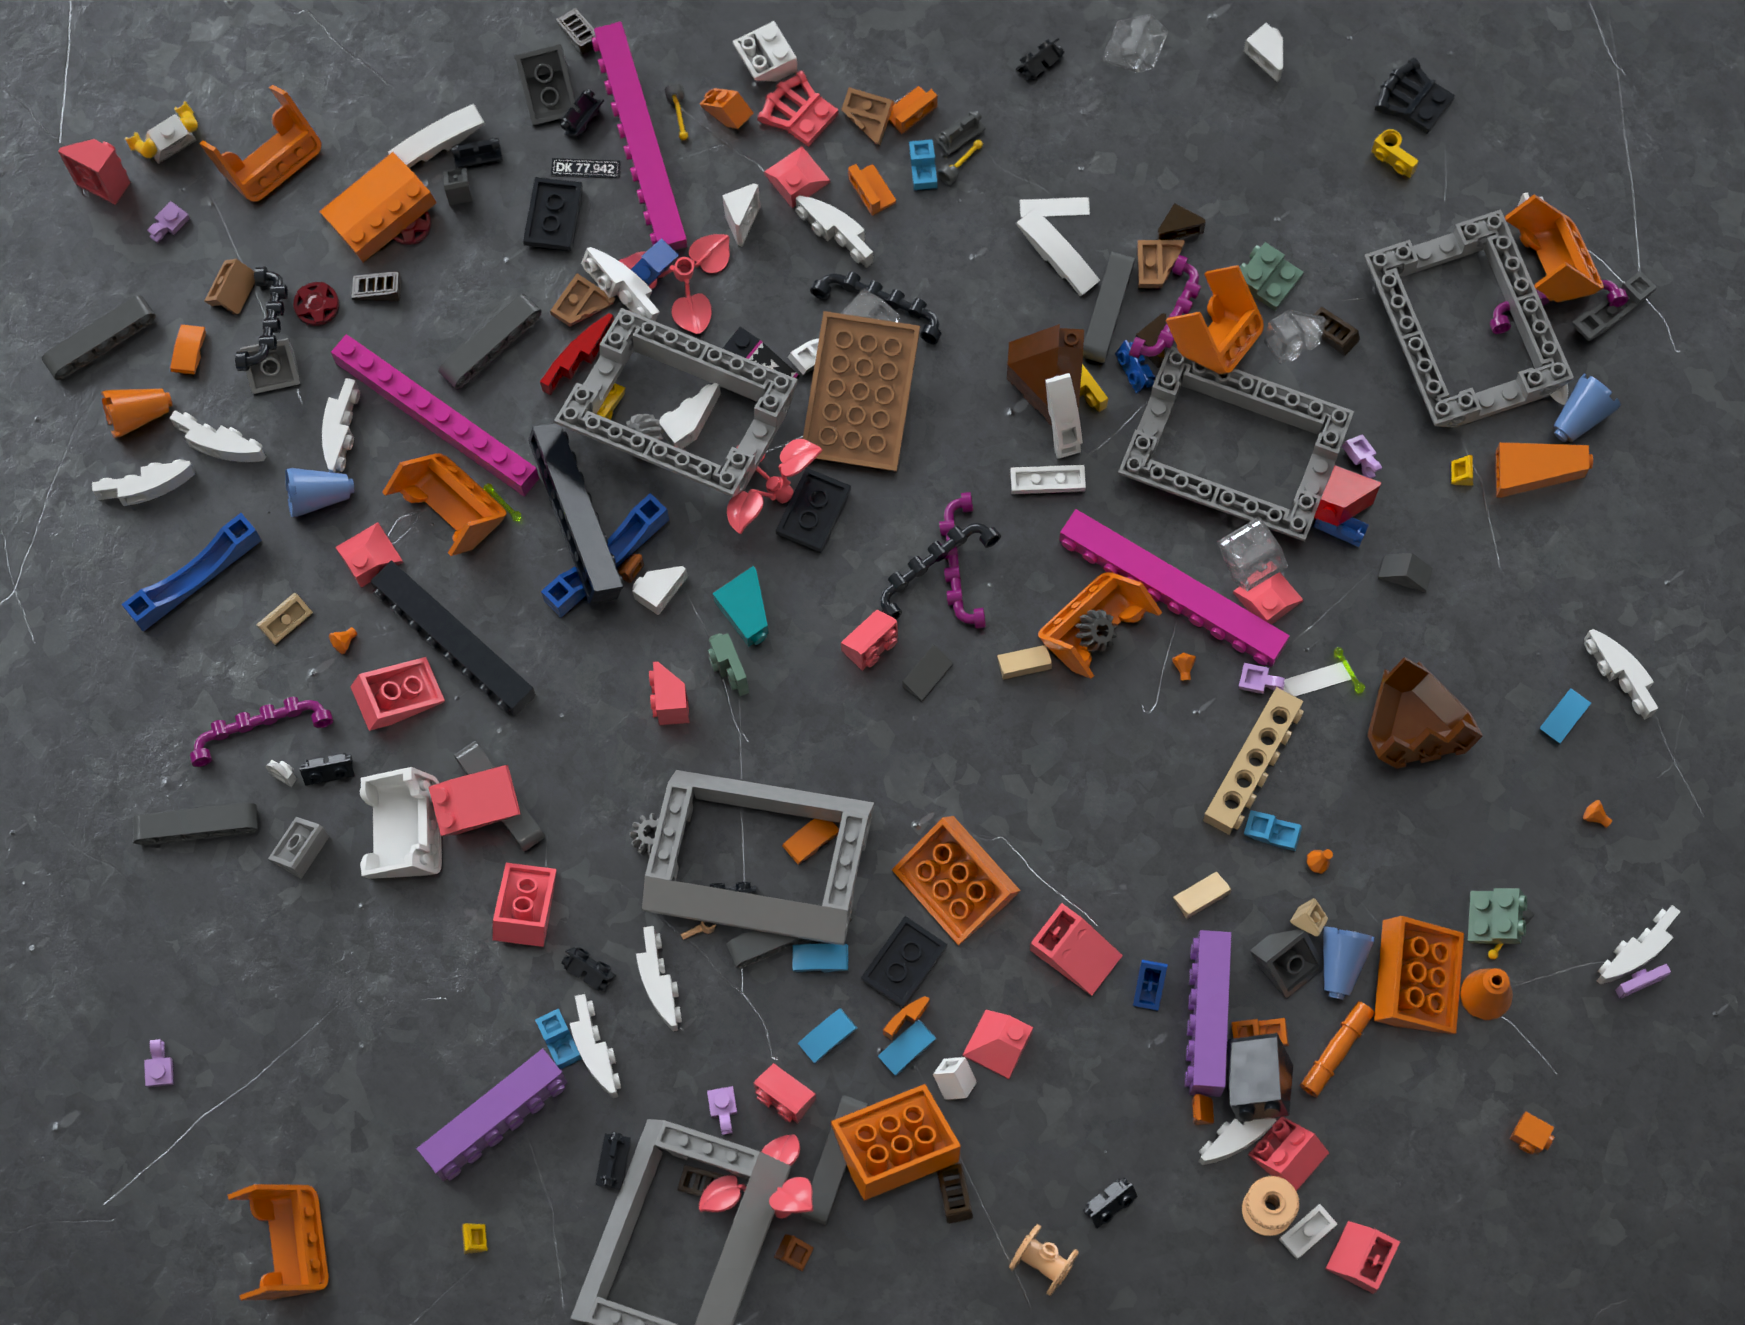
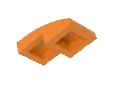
(187, 349)
(810, 839)
(911, 1013)
(1255, 1027)

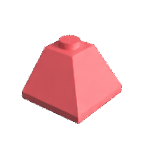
(796, 176)
(368, 554)
(1270, 598)
(998, 1042)

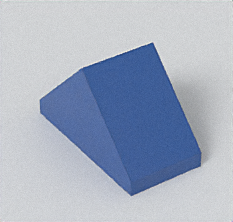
(1150, 984)

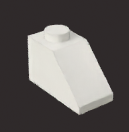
(1266, 50)
(658, 587)

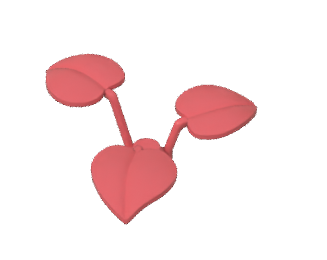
(712, 256)
(746, 506)
(792, 1198)

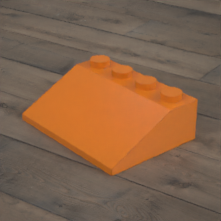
(378, 206)
(955, 879)
(1419, 975)
(896, 1141)

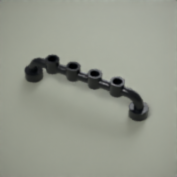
(851, 282)
(270, 324)
(937, 552)

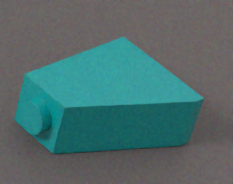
(744, 607)

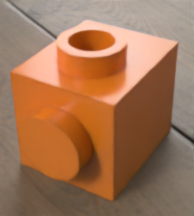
(1532, 1134)

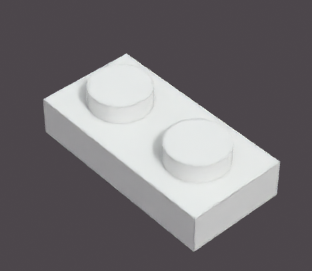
(1308, 1231)

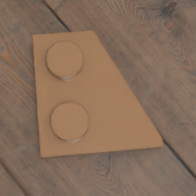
(868, 112)
(1156, 261)
(580, 301)

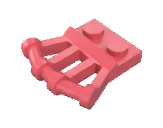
(811, 117)

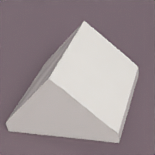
(741, 210)

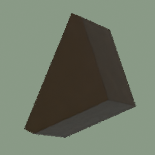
(1180, 224)
(1150, 334)

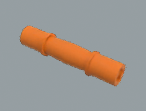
(1337, 1049)

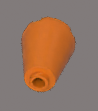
(133, 408)
(1486, 993)

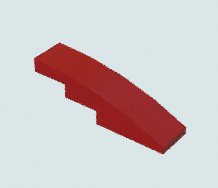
(582, 348)

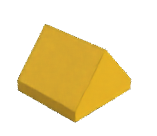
(1462, 471)
(474, 1238)

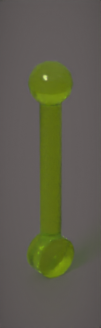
(516, 515)
(1359, 687)

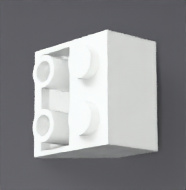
(766, 53)

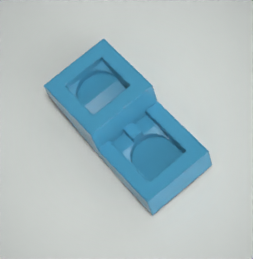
(923, 164)
(1565, 715)
(1272, 831)
(820, 957)
(827, 1035)
(558, 1039)
(907, 1047)

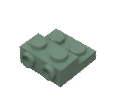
(1270, 275)
(726, 661)
(1497, 916)

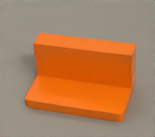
(912, 108)
(871, 188)

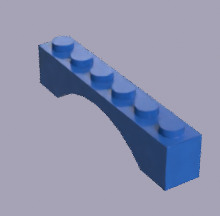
(636, 529)
(160, 598)

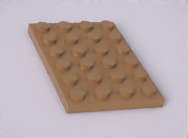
(861, 390)

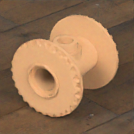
(1281, 1195)
(1044, 1258)

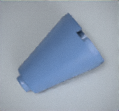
(1584, 409)
(315, 489)
(1343, 959)

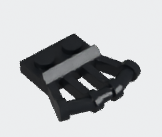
(1427, 105)

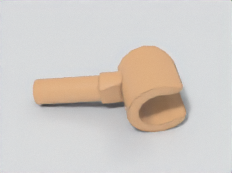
(698, 929)

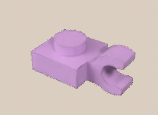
(169, 219)
(1362, 452)
(1256, 678)
(158, 1069)
(722, 1105)

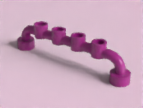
(1182, 306)
(1501, 323)
(952, 573)
(245, 723)

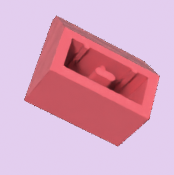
(871, 639)
(670, 696)
(784, 1093)
(1289, 1152)
(1362, 1256)

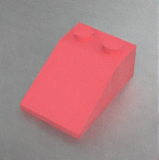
(396, 692)
(474, 800)
(524, 904)

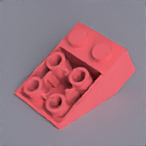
(1075, 949)

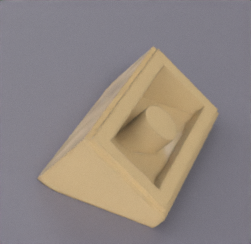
(284, 618)
(1024, 662)
(1202, 895)
(1310, 917)

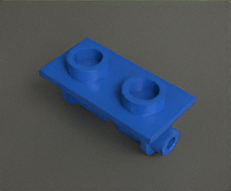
(1137, 375)
(1349, 531)

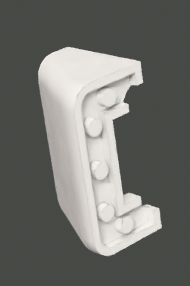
(403, 825)

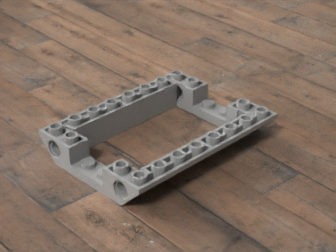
(1471, 236)
(701, 359)
(1255, 395)
(745, 910)
(742, 1243)

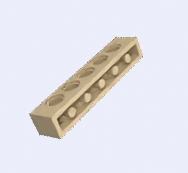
(1281, 705)

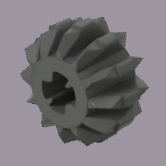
(1105, 630)

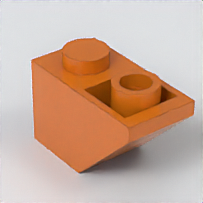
(727, 107)

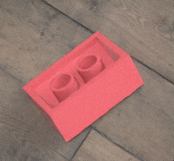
(96, 168)

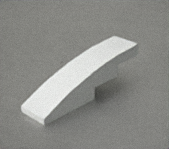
(439, 136)
(1057, 251)

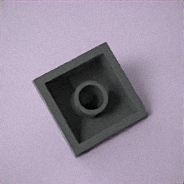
(1288, 960)

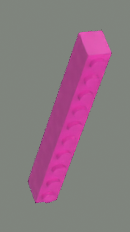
(639, 135)
(435, 415)
(1174, 588)

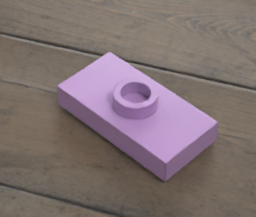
(1642, 980)

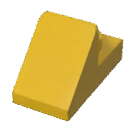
(1093, 393)

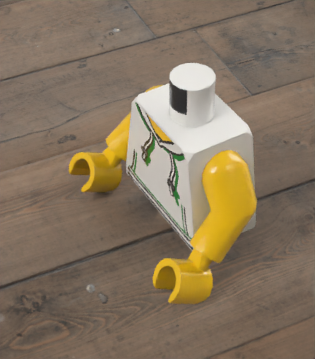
(167, 136)

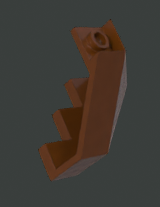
(1042, 357)
(1418, 718)

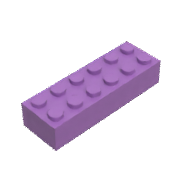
(1210, 1013)
(493, 1115)

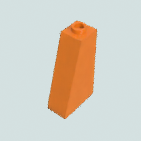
(1535, 466)

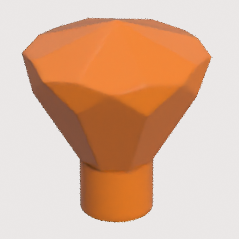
(341, 640)
(1184, 664)
(1596, 813)
(1319, 860)

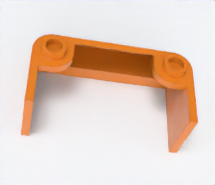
(276, 158)
(1559, 248)
(1233, 328)
(451, 495)
(1109, 592)
(294, 1237)

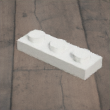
(1047, 479)

